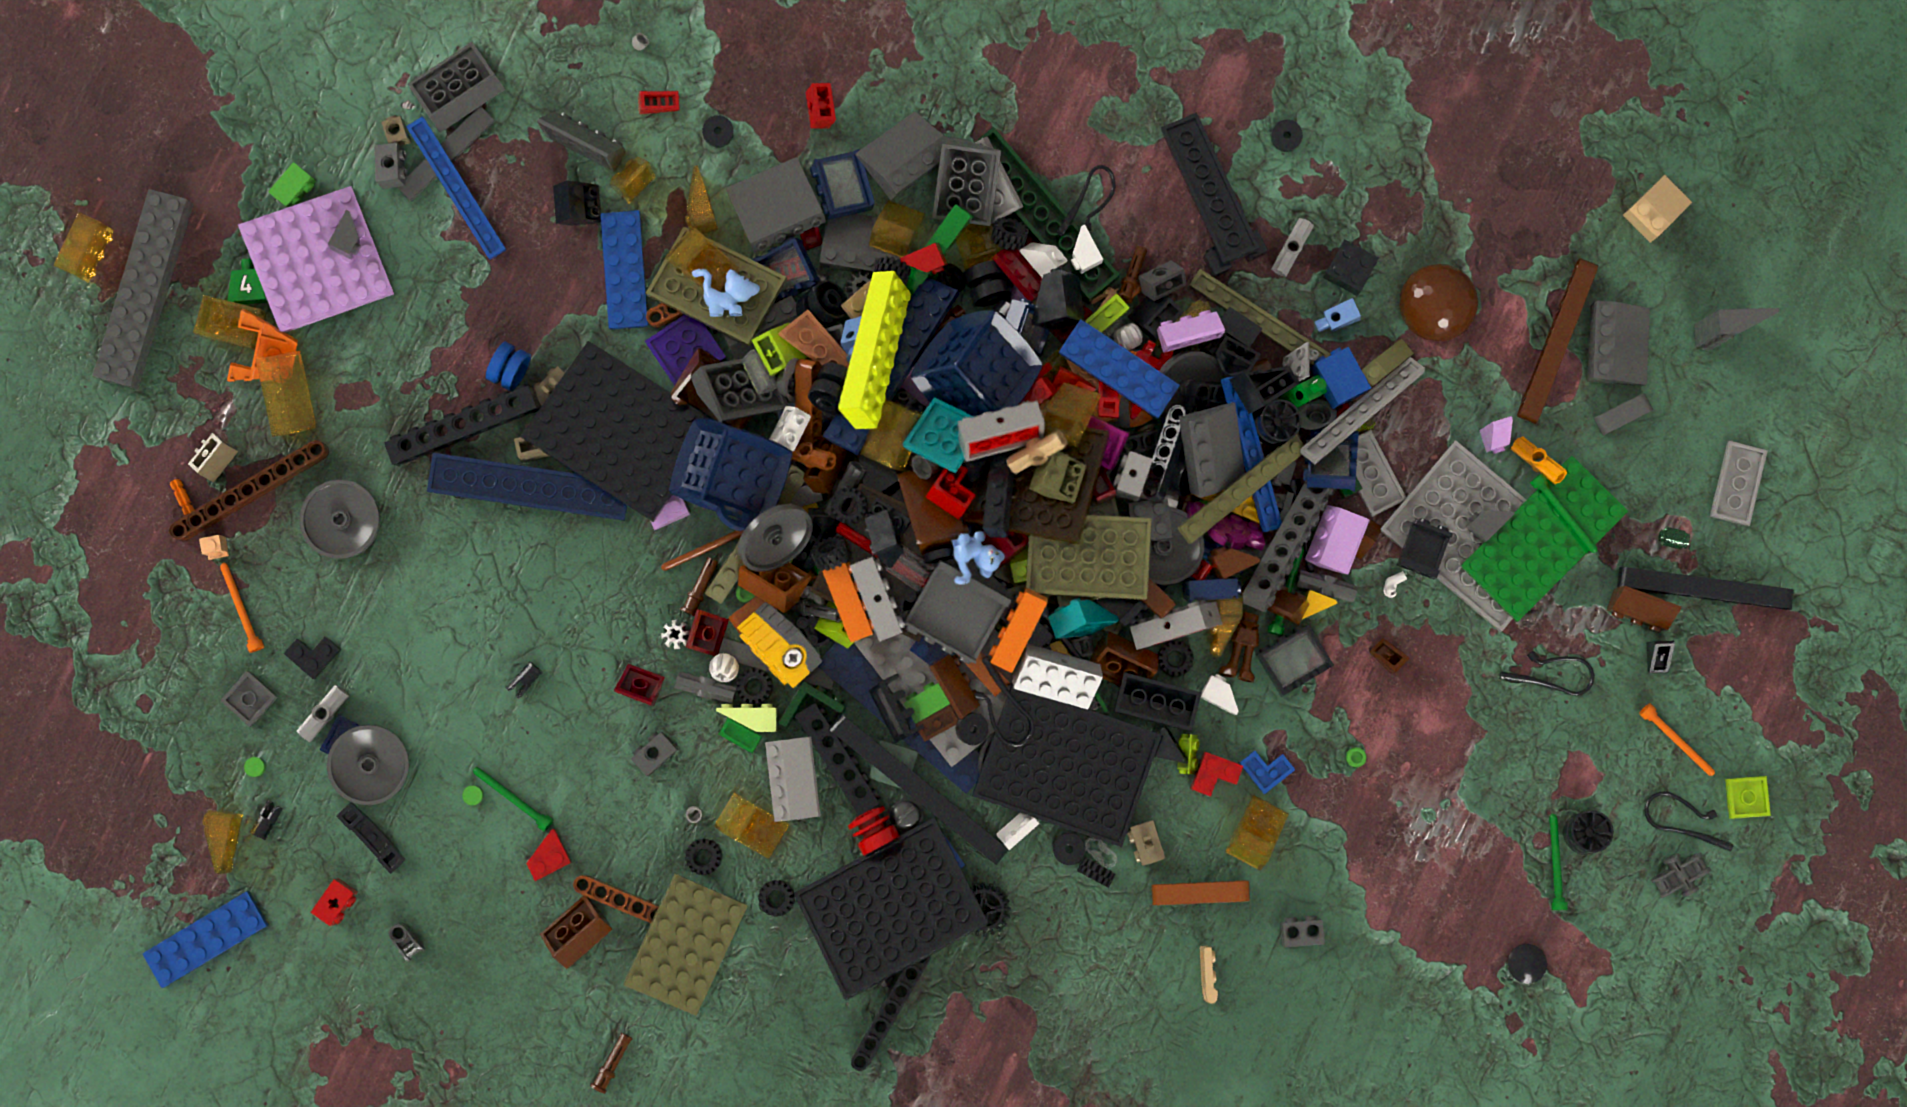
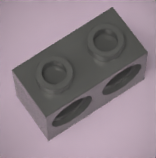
(1302, 937)

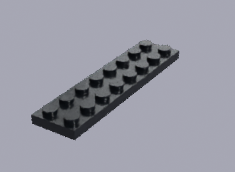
(1210, 188)

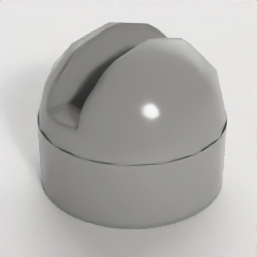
(640, 41)
(696, 817)

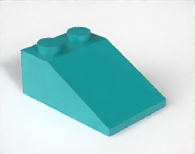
(1080, 619)

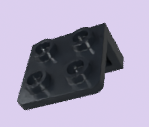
(1124, 608)

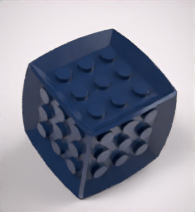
(977, 365)
(730, 471)

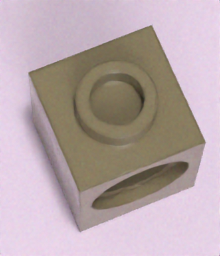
(402, 136)

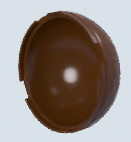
(1438, 302)

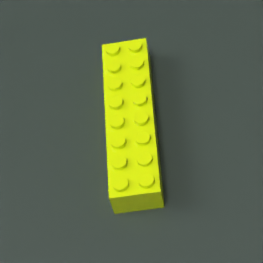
(874, 350)

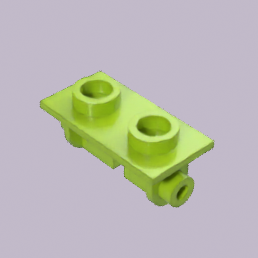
(1190, 747)

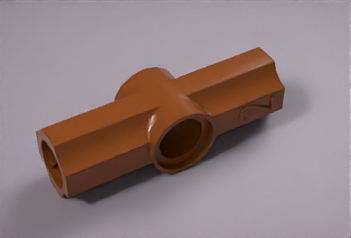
(813, 456)

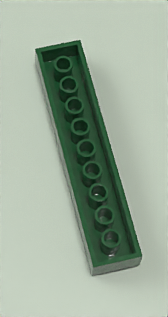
(1045, 216)

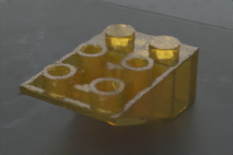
(697, 252)
(1069, 412)
(1231, 614)
(751, 825)
(1257, 833)

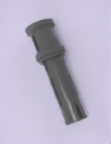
(806, 607)

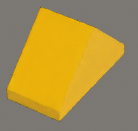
(1317, 603)

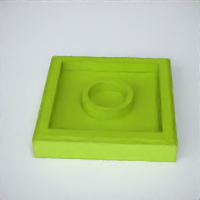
(1747, 797)

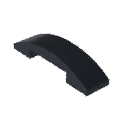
(371, 836)

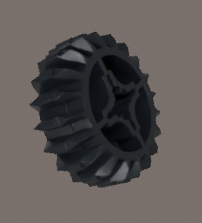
(1001, 908)

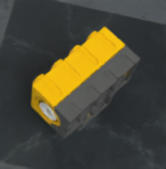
(779, 645)

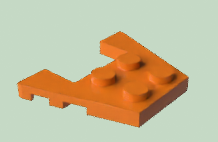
(269, 342)

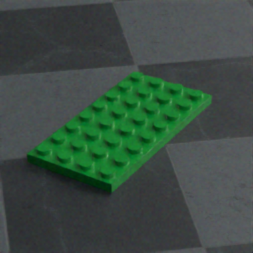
(1539, 545)

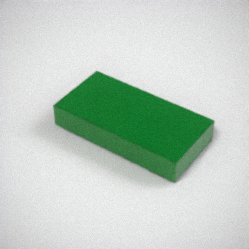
(740, 735)

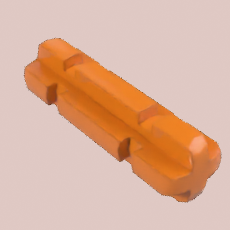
(182, 496)

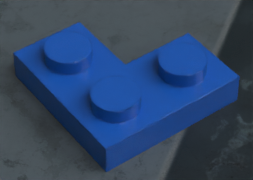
(1266, 776)

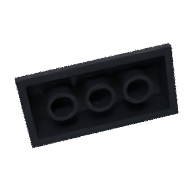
(1157, 702)

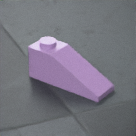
(1497, 435)

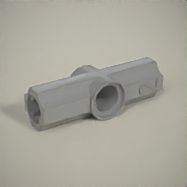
(1287, 257)
(314, 722)

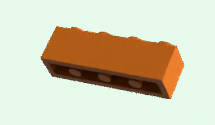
(848, 602)
(1019, 629)

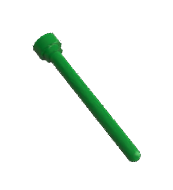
(1541, 484)
(1276, 627)
(542, 821)
(1558, 902)

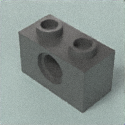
(385, 156)
(1162, 280)
(665, 749)

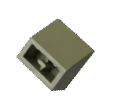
(1058, 477)

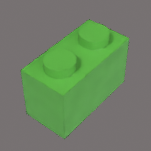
(292, 186)
(927, 702)

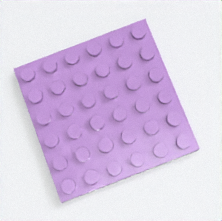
(300, 271)

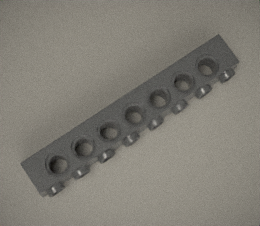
(1262, 598)

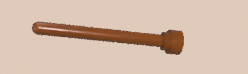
(701, 550)

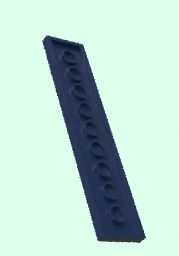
(923, 317)
(521, 486)
(857, 676)

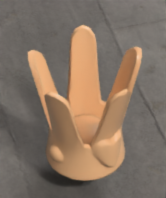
(1107, 294)

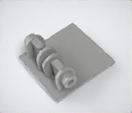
(1300, 360)

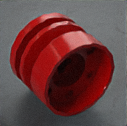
(873, 830)

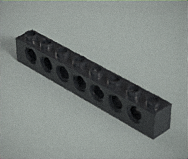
(397, 444)

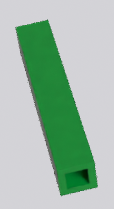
(946, 236)

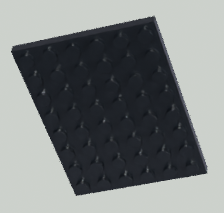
(614, 429)
(1073, 771)
(890, 909)

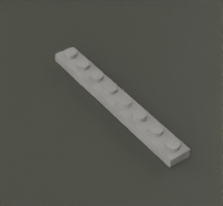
(1362, 410)

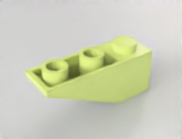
(757, 719)

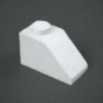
(1085, 252)
(1043, 257)
(1219, 694)

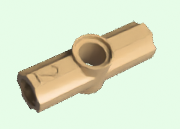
(1036, 451)

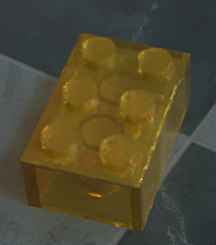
(84, 247)
(220, 320)
(886, 441)

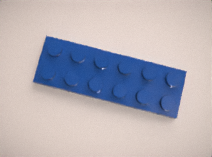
(624, 269)
(1119, 369)
(205, 939)

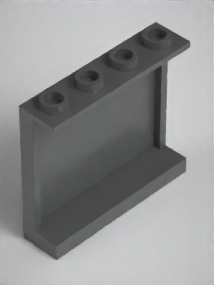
(776, 205)
(955, 613)

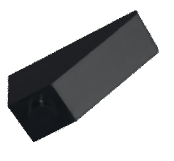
(822, 528)

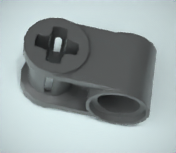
(406, 942)

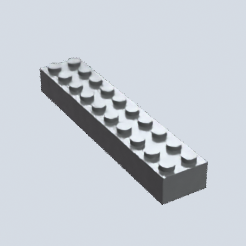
(143, 289)

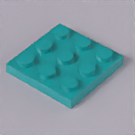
(938, 436)

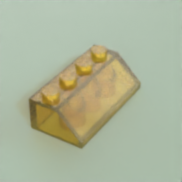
(285, 393)

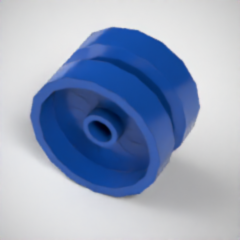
(508, 366)

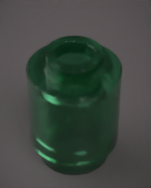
(1674, 538)

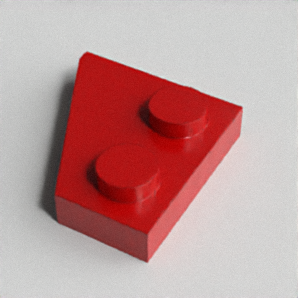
(548, 857)

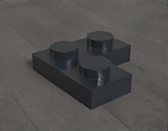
(314, 660)

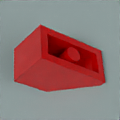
(927, 259)

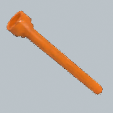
(254, 643)
(1649, 713)

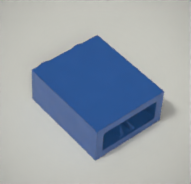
(1342, 377)

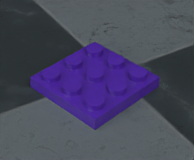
(678, 342)

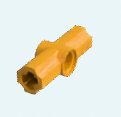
(1547, 466)

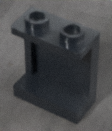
(1424, 548)

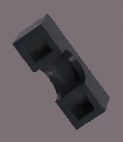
(1215, 264)

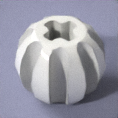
(1128, 336)
(669, 633)
(724, 667)

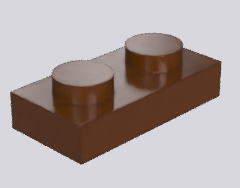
(937, 723)

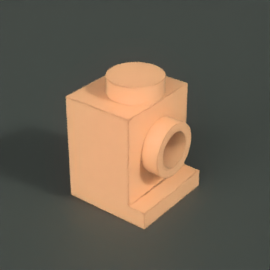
(214, 547)

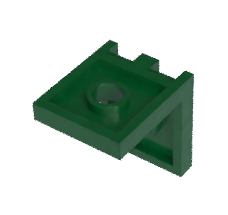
(817, 692)

